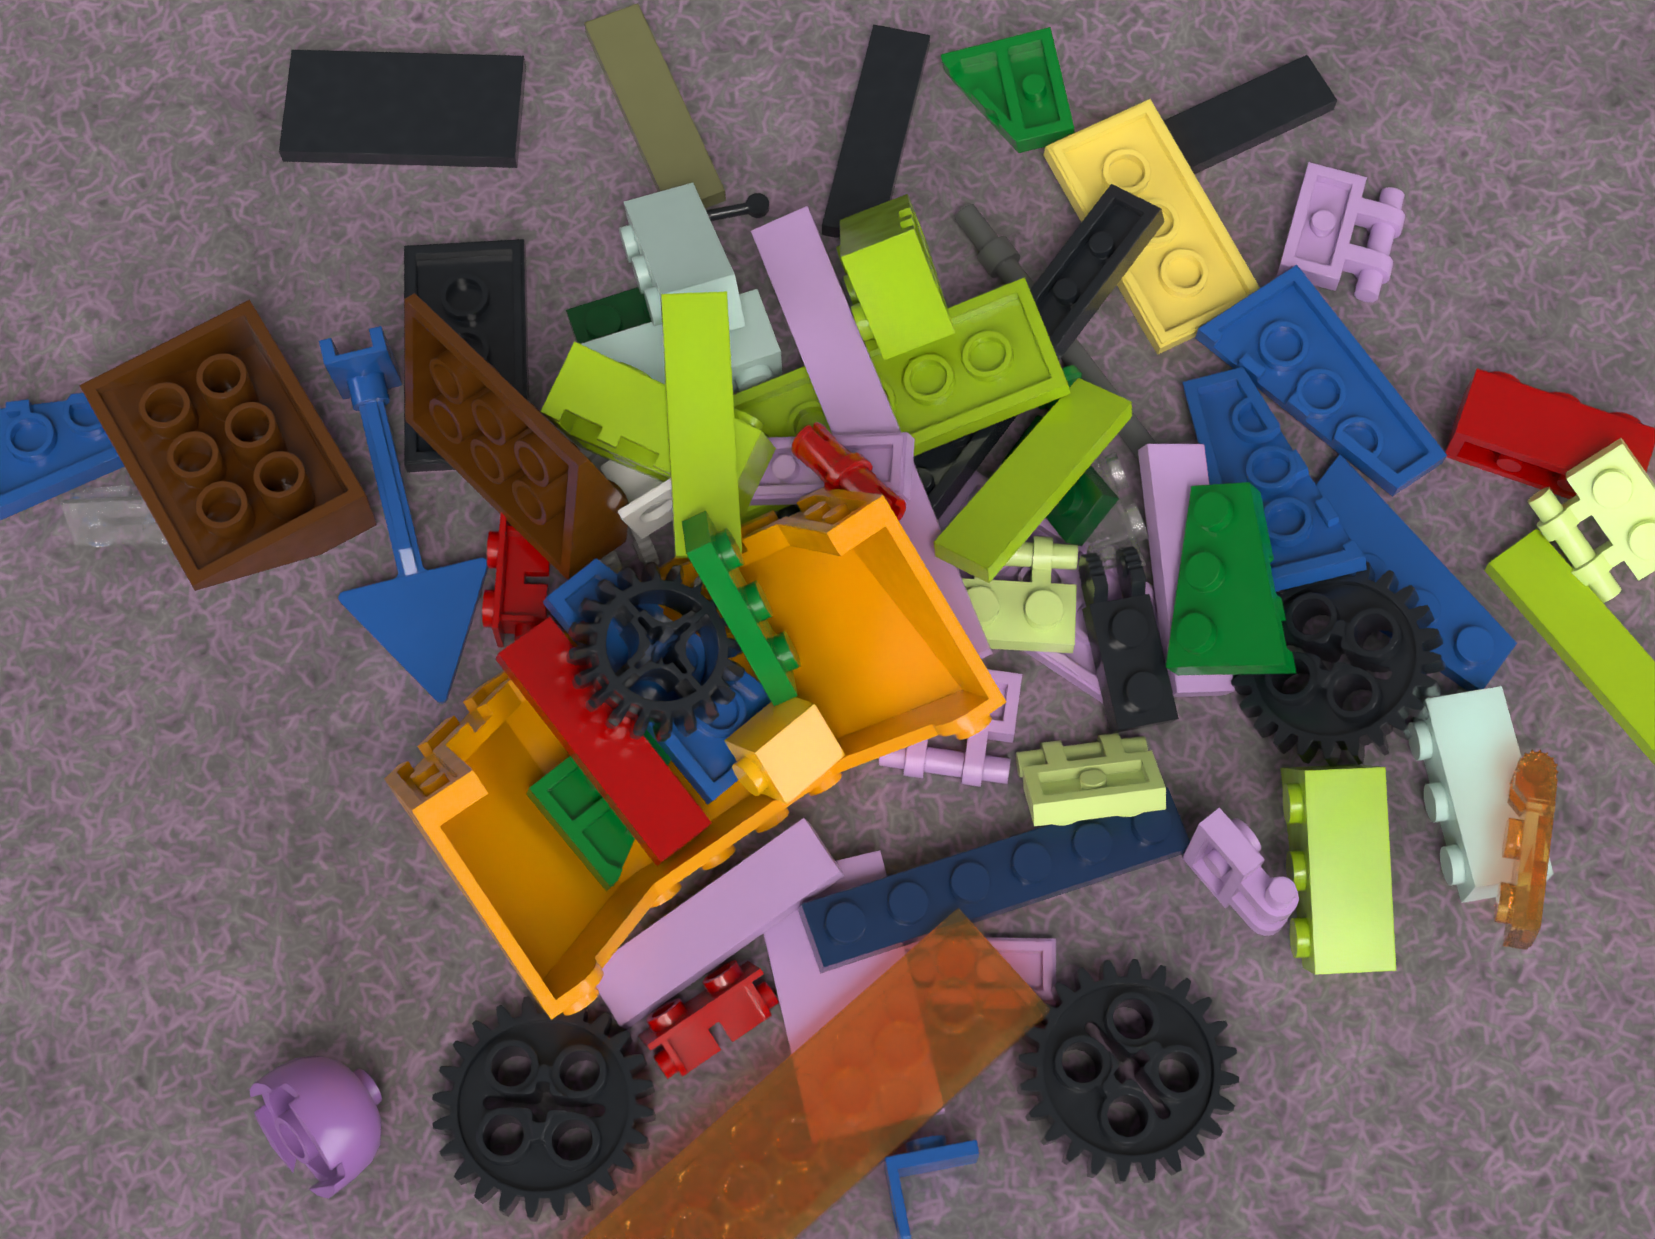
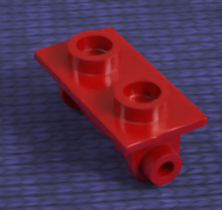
(513, 604)
(684, 1027)

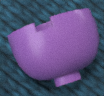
(322, 1118)

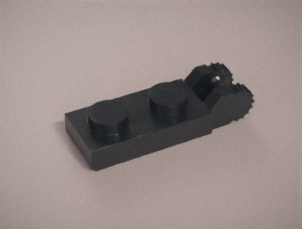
(1126, 645)

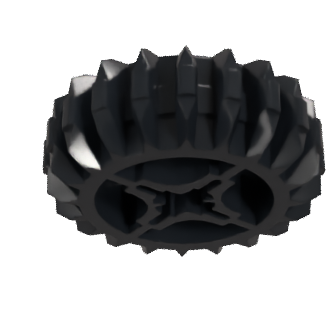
(638, 627)

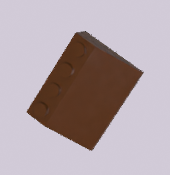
(507, 447)
(229, 451)

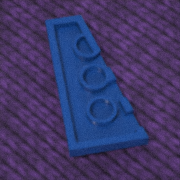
(1323, 379)
(1248, 446)
(1471, 637)
(704, 754)

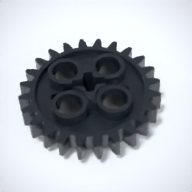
(1316, 713)
(1081, 1109)
(535, 1169)

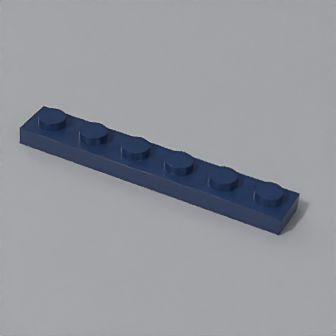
(986, 882)

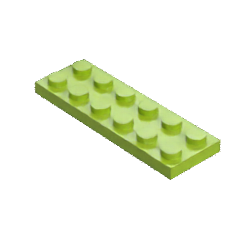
(942, 390)

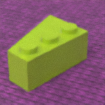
(892, 278)
(624, 419)
(1340, 868)

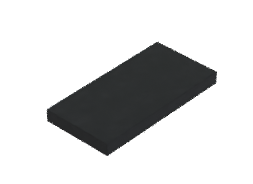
(403, 108)
(484, 300)

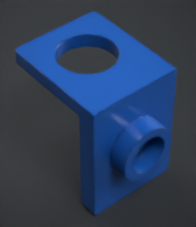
(923, 1156)

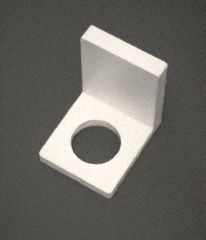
(648, 498)

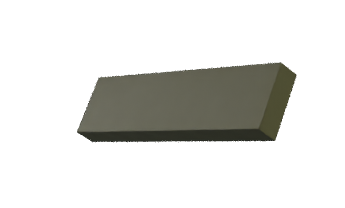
(652, 104)

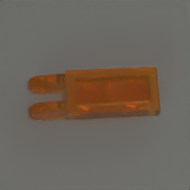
(1528, 844)

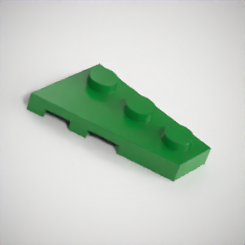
(1226, 593)

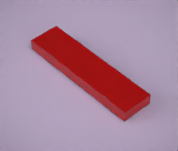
(620, 768)

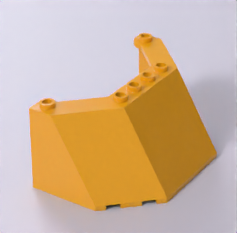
(874, 659)

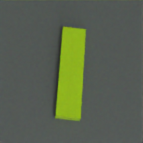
(700, 412)
(1032, 480)
(1581, 633)

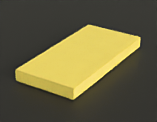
(1191, 262)

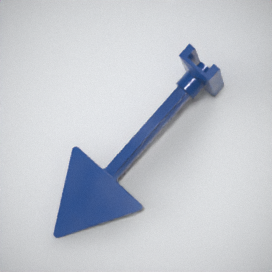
(421, 612)

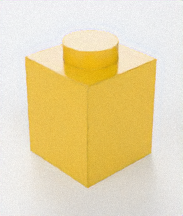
(783, 749)

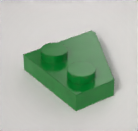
(1016, 87)
(585, 818)

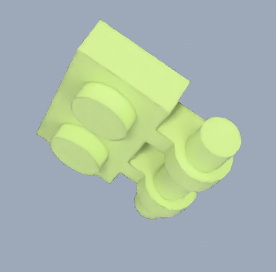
(1622, 502)
(1030, 613)
(1090, 780)

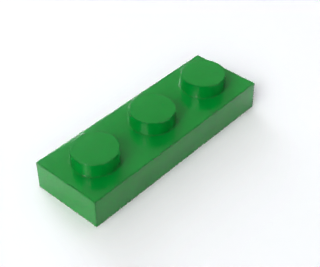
(742, 606)

